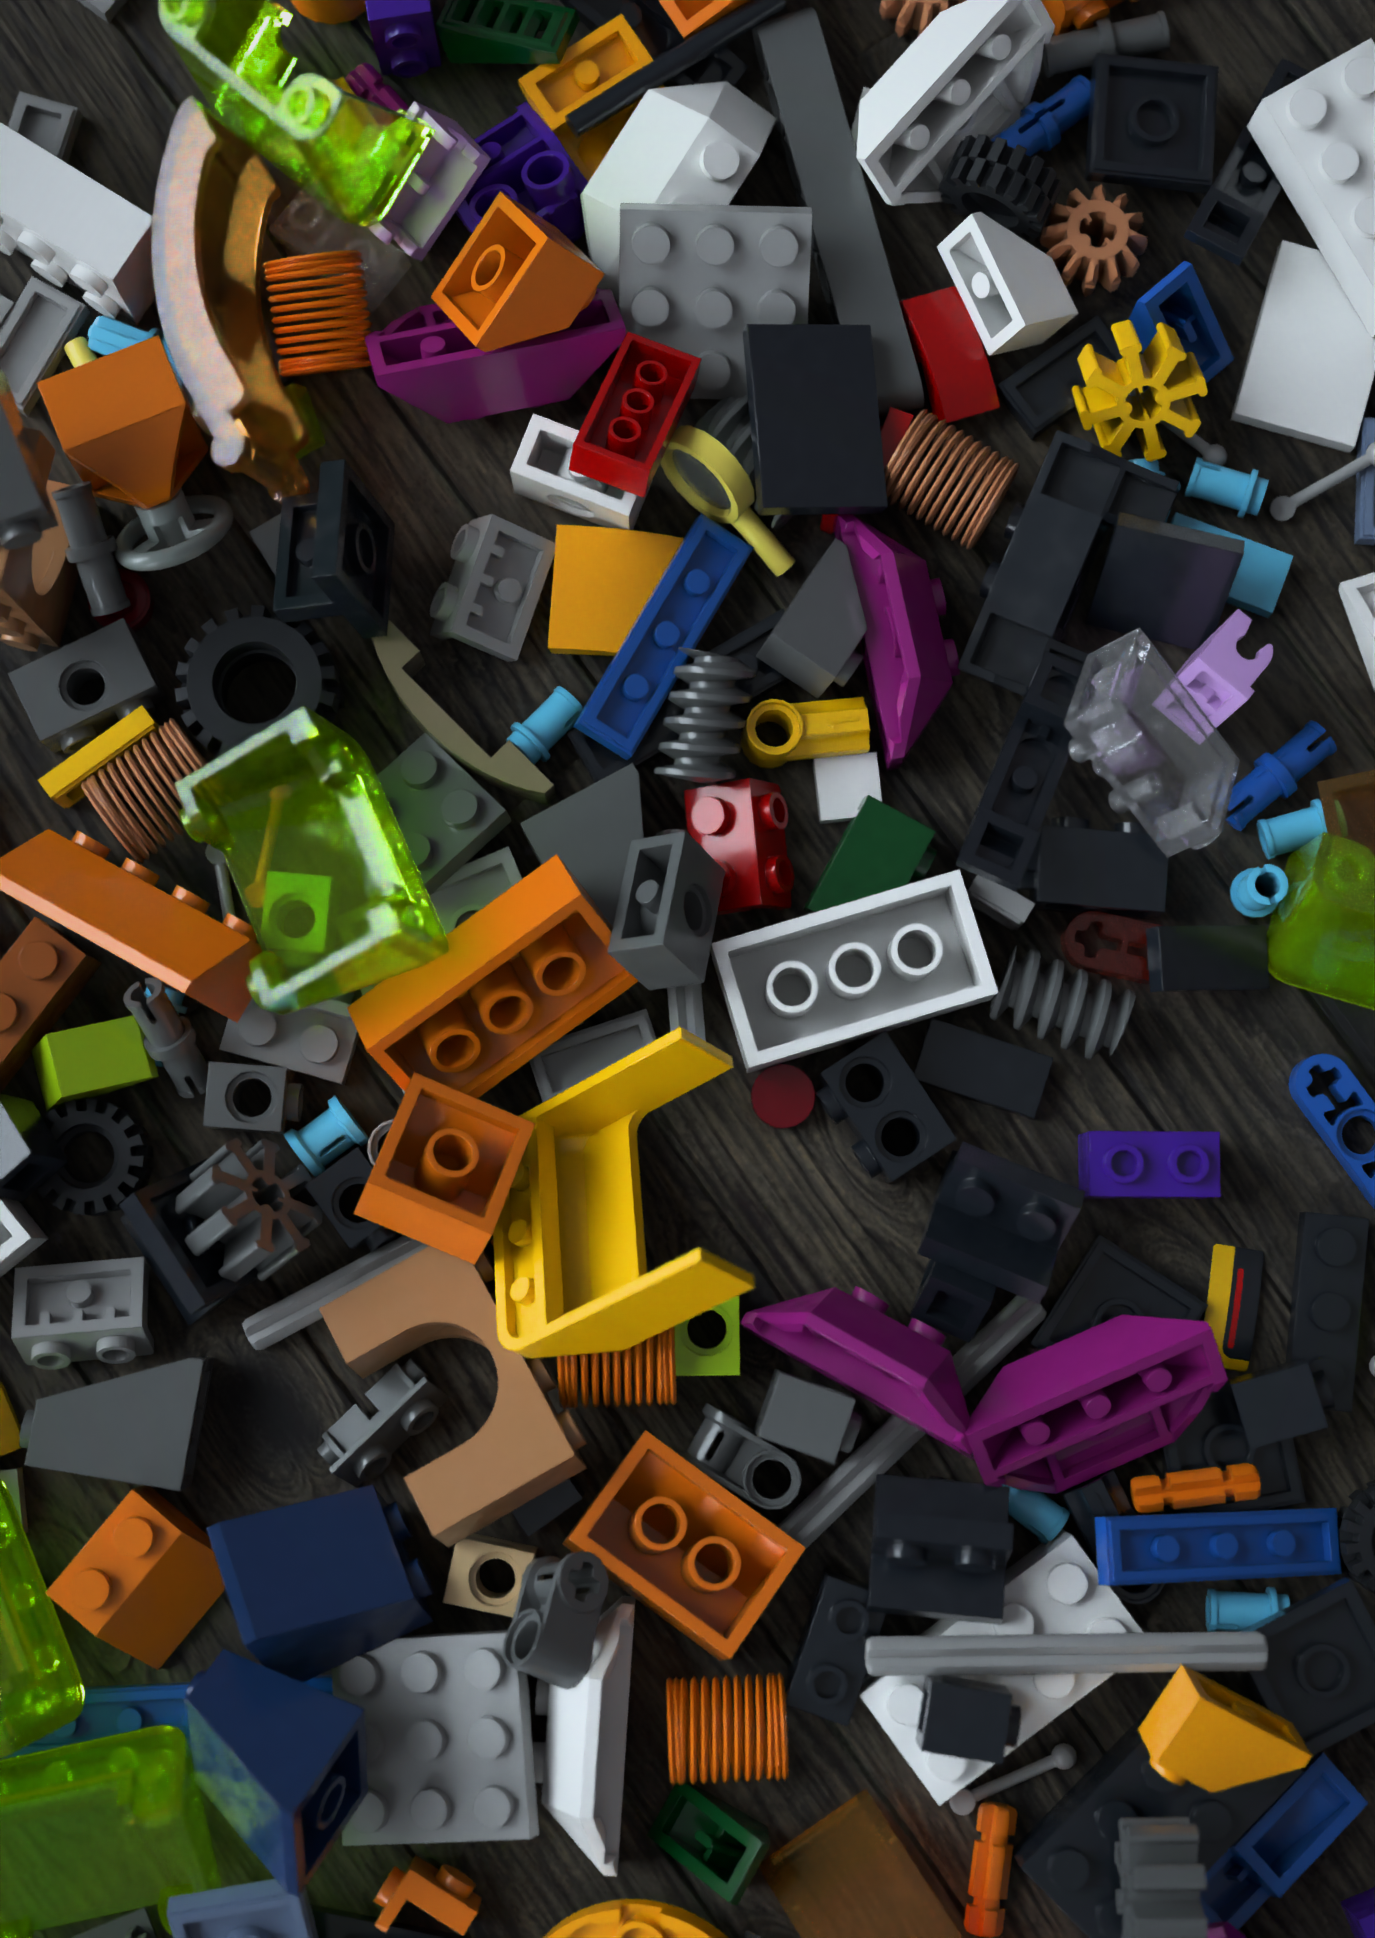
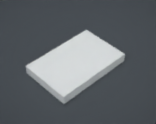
(1307, 356)

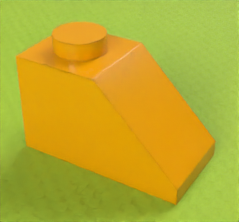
(1217, 1736)

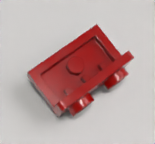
(745, 834)

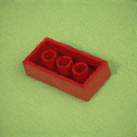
(635, 414)

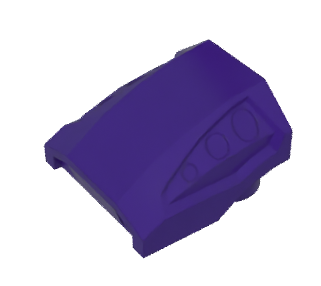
(530, 169)

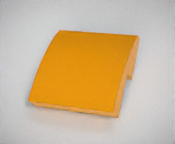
(584, 73)
(602, 585)

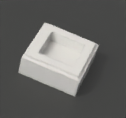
(843, 783)

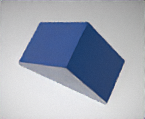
(1183, 306)

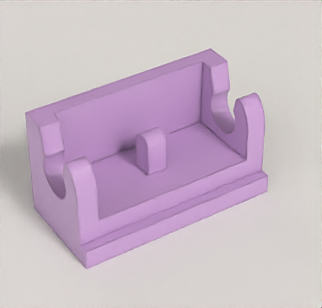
(434, 186)
(1219, 675)

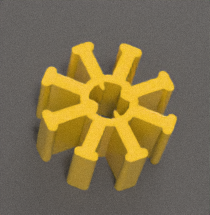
(1162, 367)

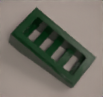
(485, 31)

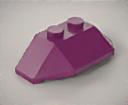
(442, 372)
(903, 646)
(872, 1356)
(1094, 1402)

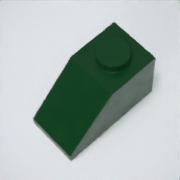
(873, 856)

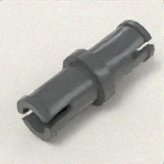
(1123, 38)
(91, 548)
(168, 1036)

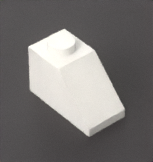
(1005, 285)

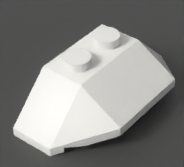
(954, 81)
(673, 150)
(587, 1742)

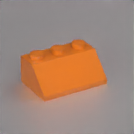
(685, 1546)

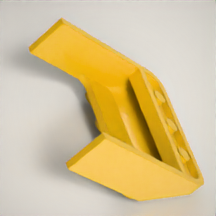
(573, 1219)

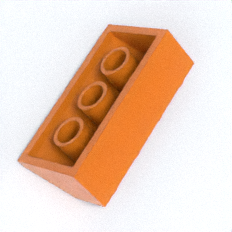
(134, 918)
(502, 991)

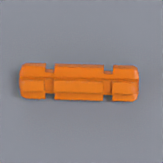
(1195, 1488)
(990, 1869)

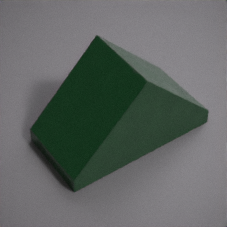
(711, 1839)

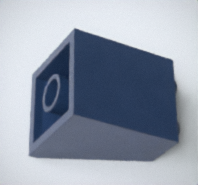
(321, 1580)
(277, 1762)

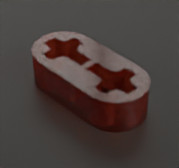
(1106, 961)

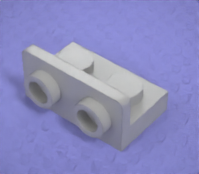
(492, 586)
(309, 1041)
(82, 1312)

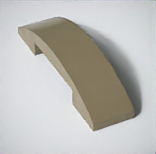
(505, 770)

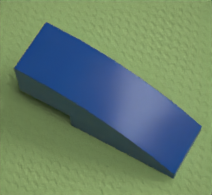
(1281, 1843)

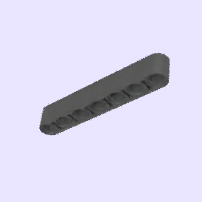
(831, 181)

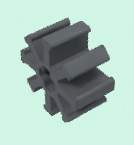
(248, 1209)
(1160, 1878)

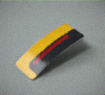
(1234, 1302)

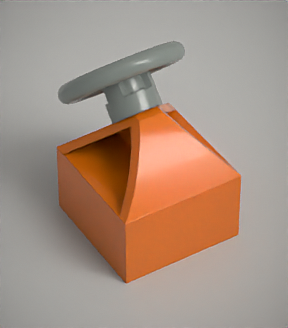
(137, 444)

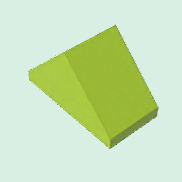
(91, 1061)

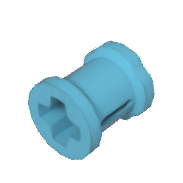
(326, 1137)

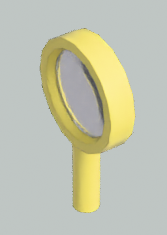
(721, 490)

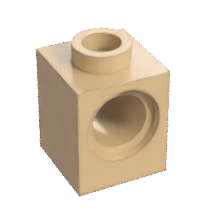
(464, 1581)

